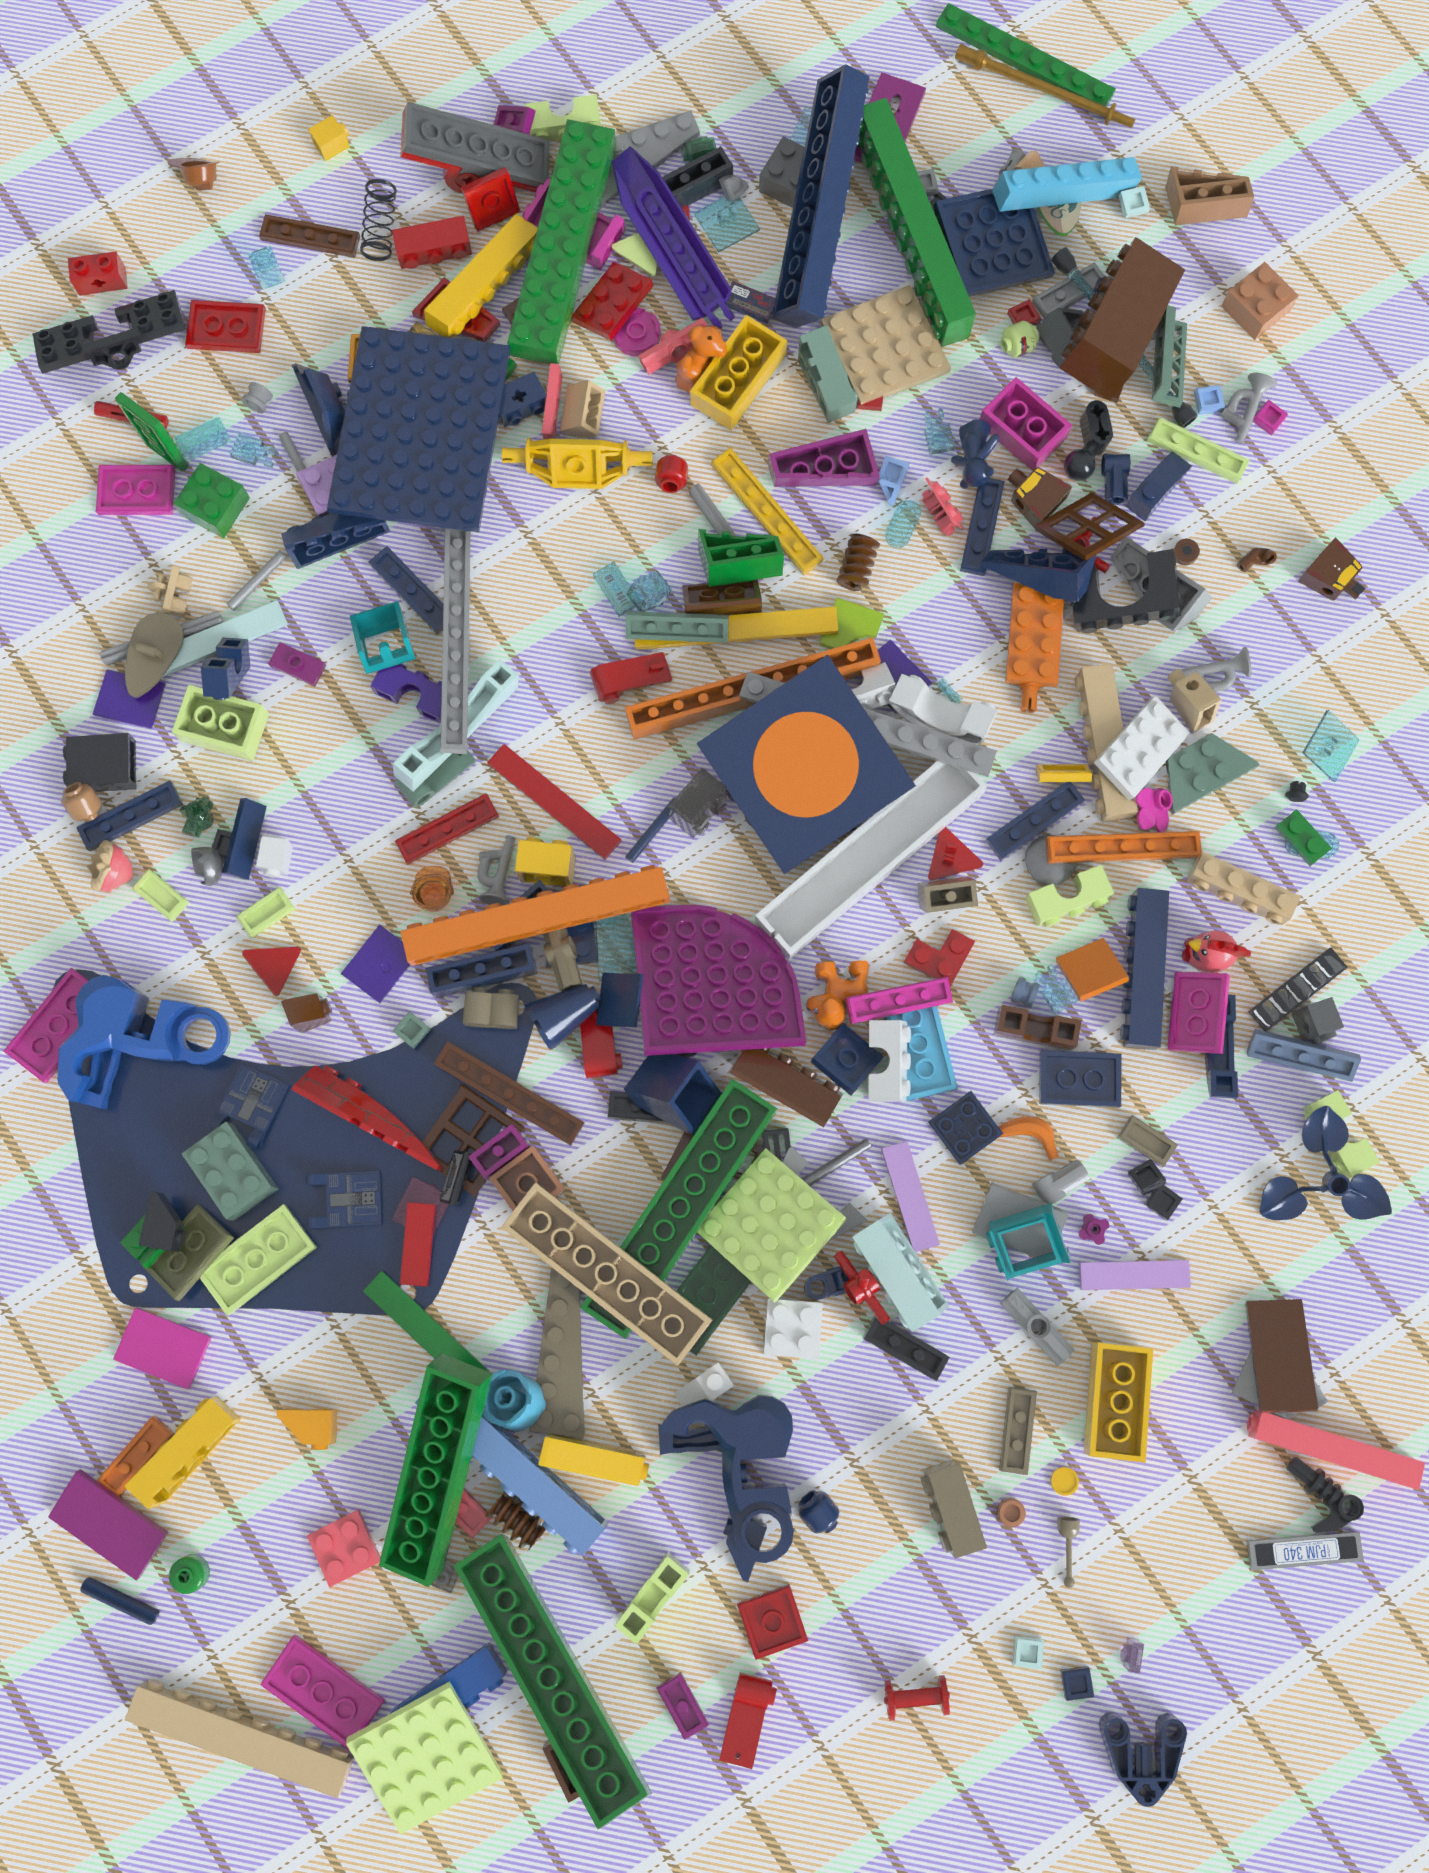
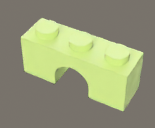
(551, 127)
(1049, 906)
(1354, 1156)
(651, 1598)

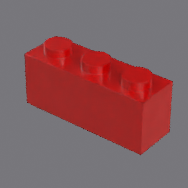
(432, 242)

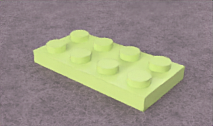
(257, 1259)

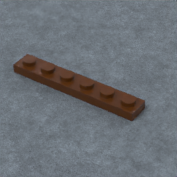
(509, 1093)

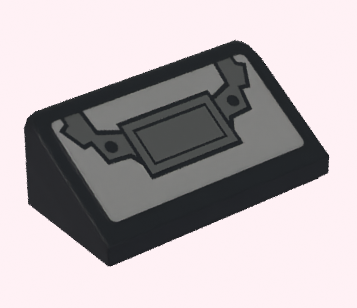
(456, 1178)

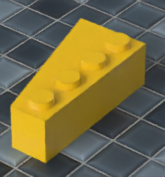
(183, 1452)

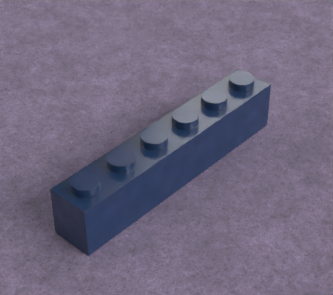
(1145, 969)

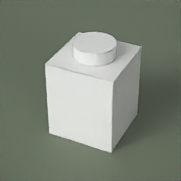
(274, 856)

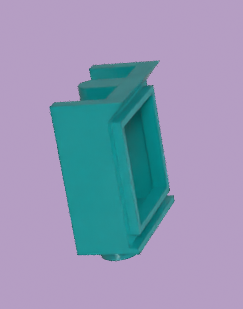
(376, 622)
(1020, 1220)

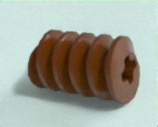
(856, 562)
(516, 1520)

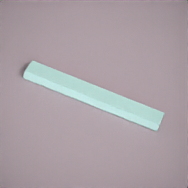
(246, 626)

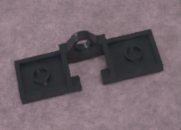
(75, 341)

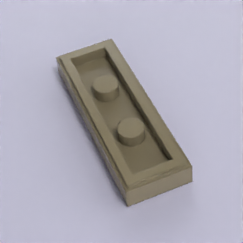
(1018, 1431)

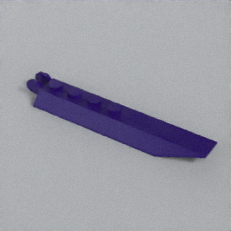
(671, 238)

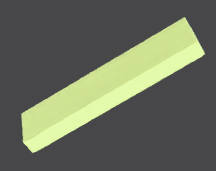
(1198, 450)

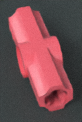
(672, 347)

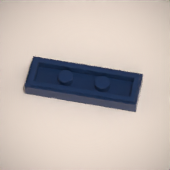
(244, 839)

